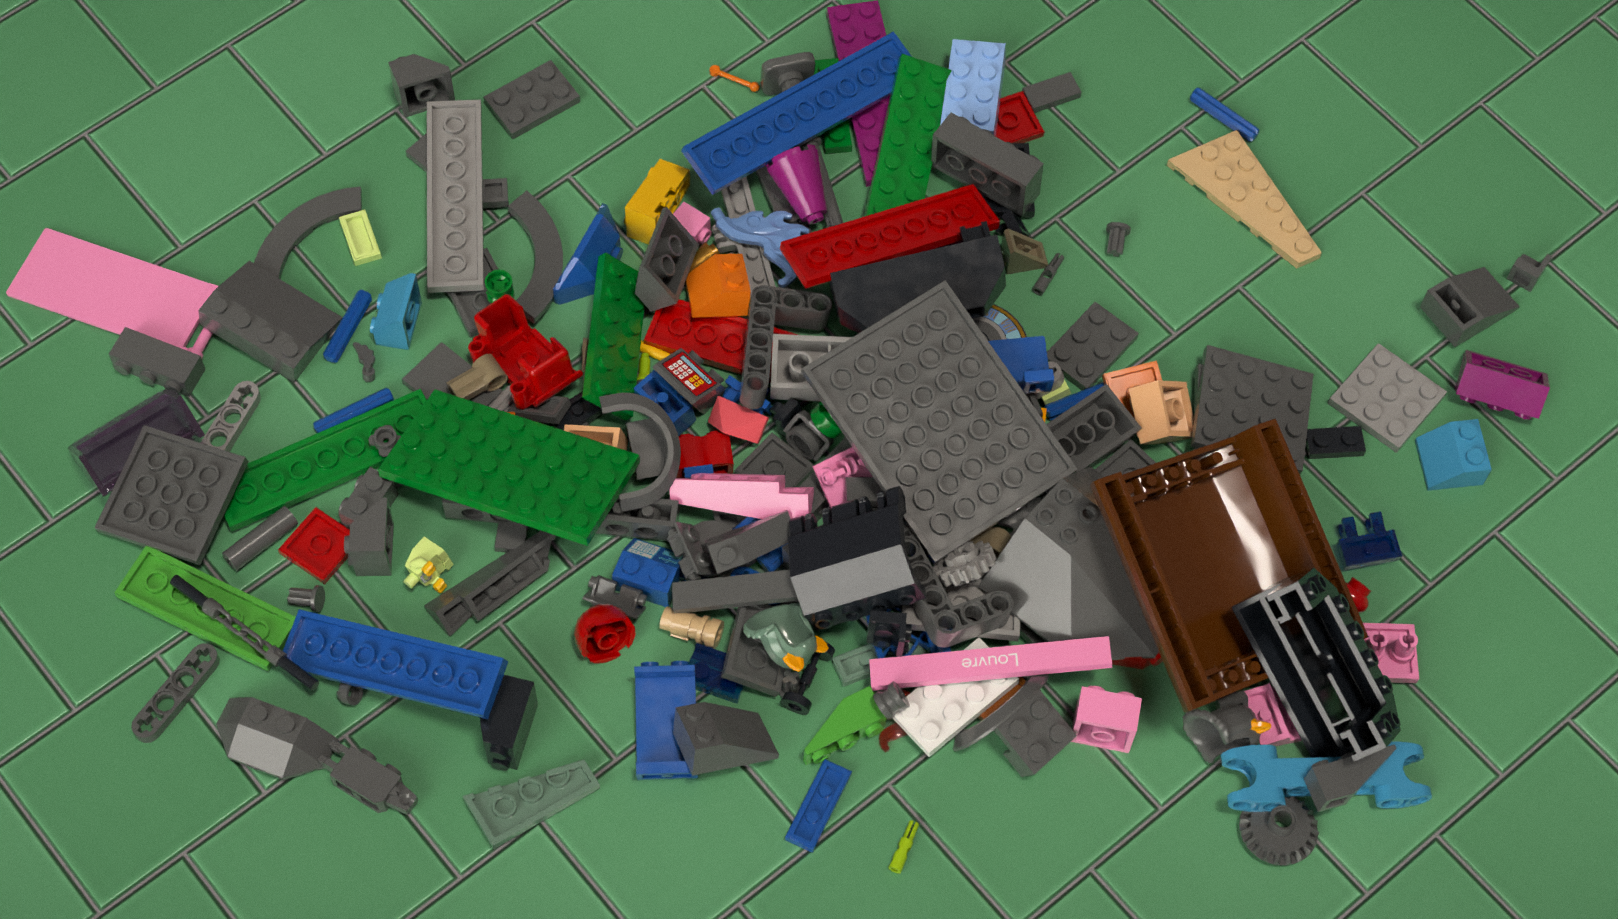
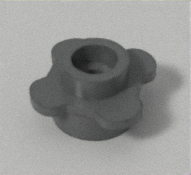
(380, 435)

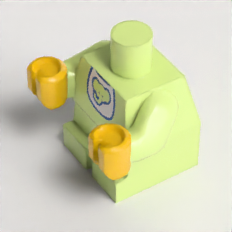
(426, 565)

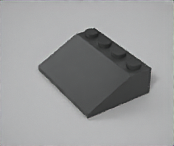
(268, 320)

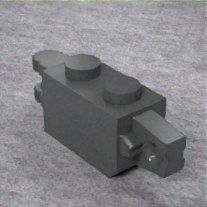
(368, 780)

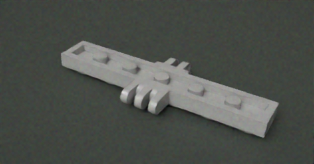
(737, 203)

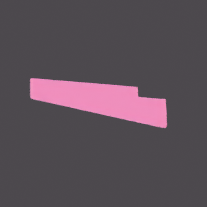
(743, 494)

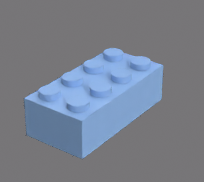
(975, 82)

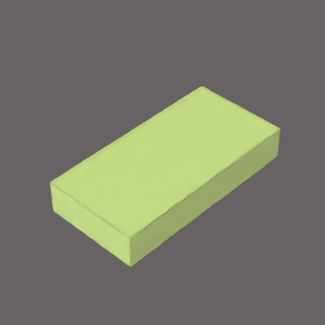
(360, 237)

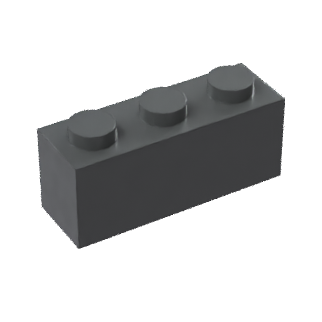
(156, 362)

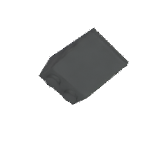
(721, 737)

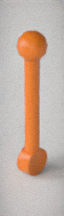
(715, 71)

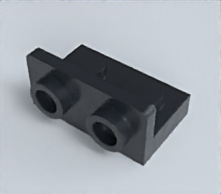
(889, 629)

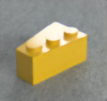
(660, 189)

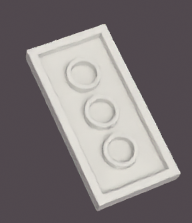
(946, 709)

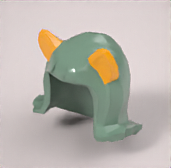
(785, 635)

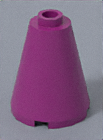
(801, 182)

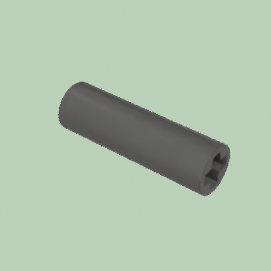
(259, 538)

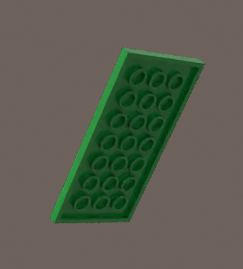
(510, 466)

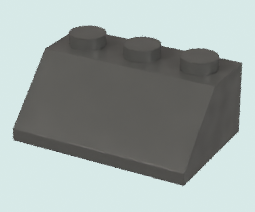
(665, 263)

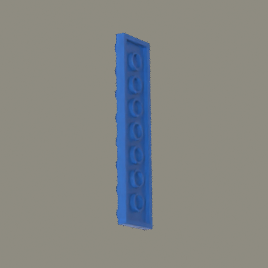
(395, 663)

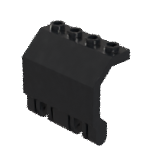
(852, 560)

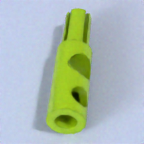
(905, 845)

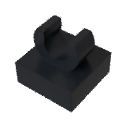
(1014, 223)
(785, 414)

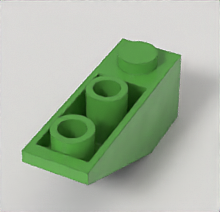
(849, 722)

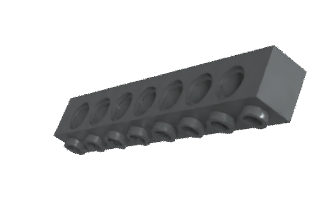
(646, 522)

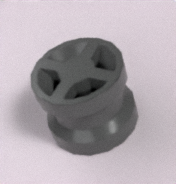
(891, 700)

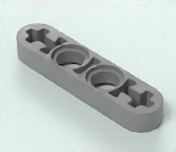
(233, 405)

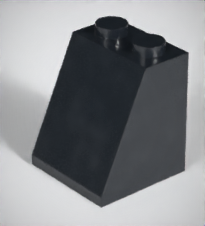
(509, 722)

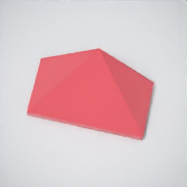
(737, 420)

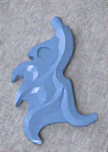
(765, 232)

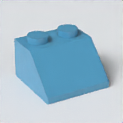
(397, 313)
(1454, 455)

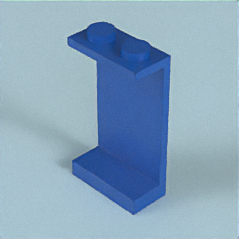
(657, 694)

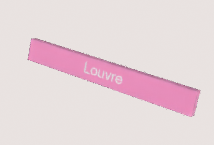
(991, 663)

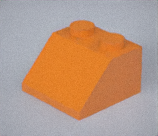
(719, 287)

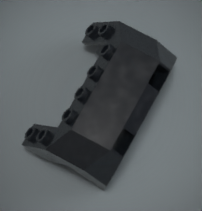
(878, 289)
(1321, 666)

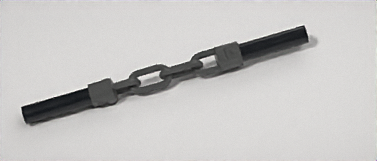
(273, 654)

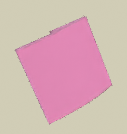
(1269, 708)

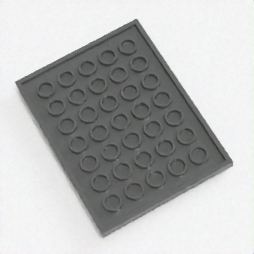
(940, 420)

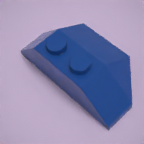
(580, 273)

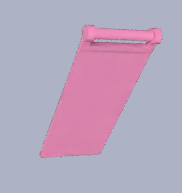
(112, 290)

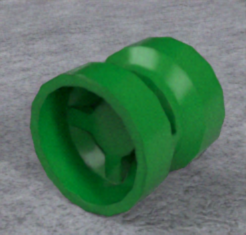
(498, 284)

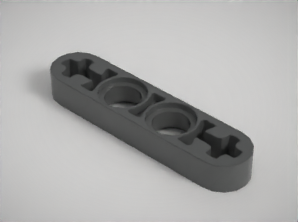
(171, 690)

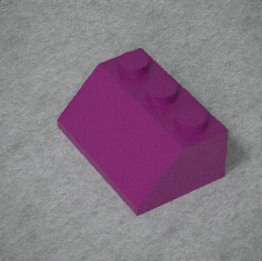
(1502, 385)

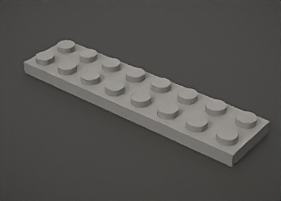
(454, 196)

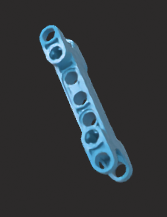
(1277, 778)

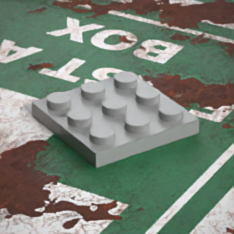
(1387, 397)

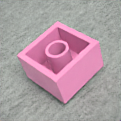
(1106, 718)

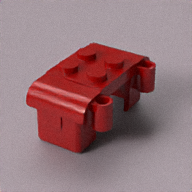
(529, 360)

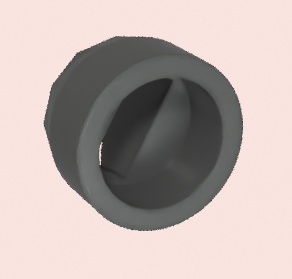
(354, 698)

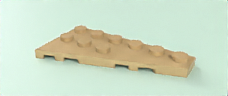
(1244, 191)

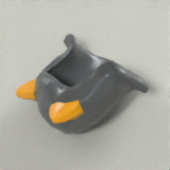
(1223, 729)

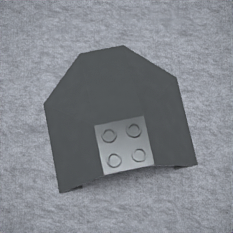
(1070, 574)

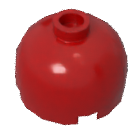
(603, 632)

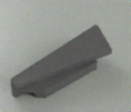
(492, 584)

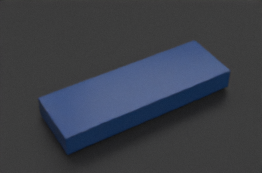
(818, 806)

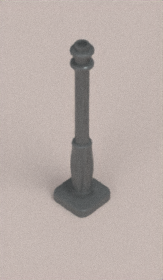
(776, 77)

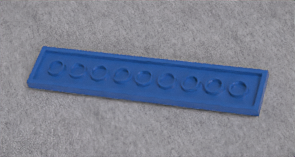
(796, 115)

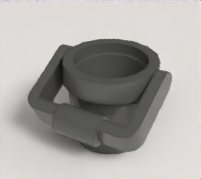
(806, 437)

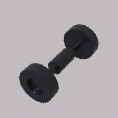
(796, 701)

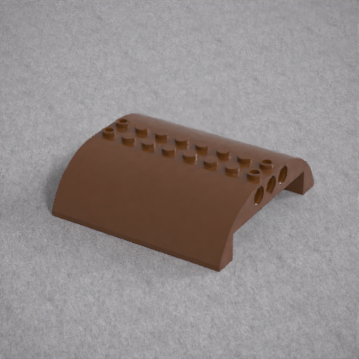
(1206, 537)

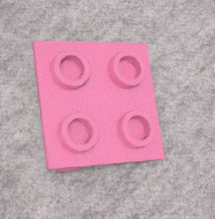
(834, 471)

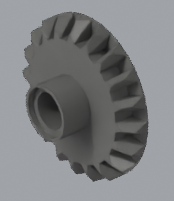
(1277, 843)

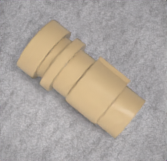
(692, 626)

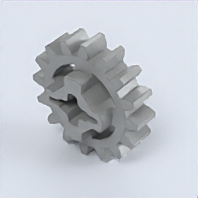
(965, 564)

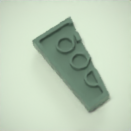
(517, 807)

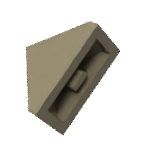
(1022, 253)

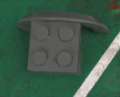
(655, 443)
(1026, 726)

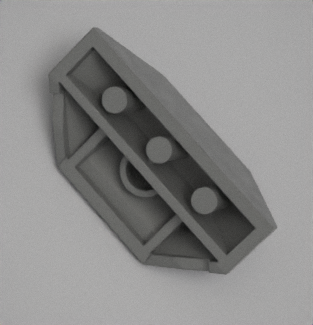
(272, 738)

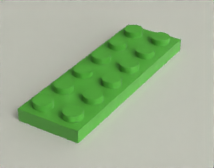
(150, 589)

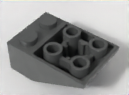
(1467, 304)

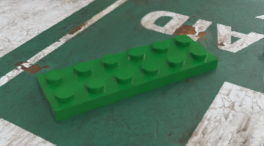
(613, 333)

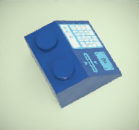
(649, 570)

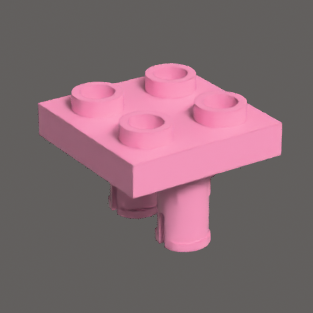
(1395, 650)

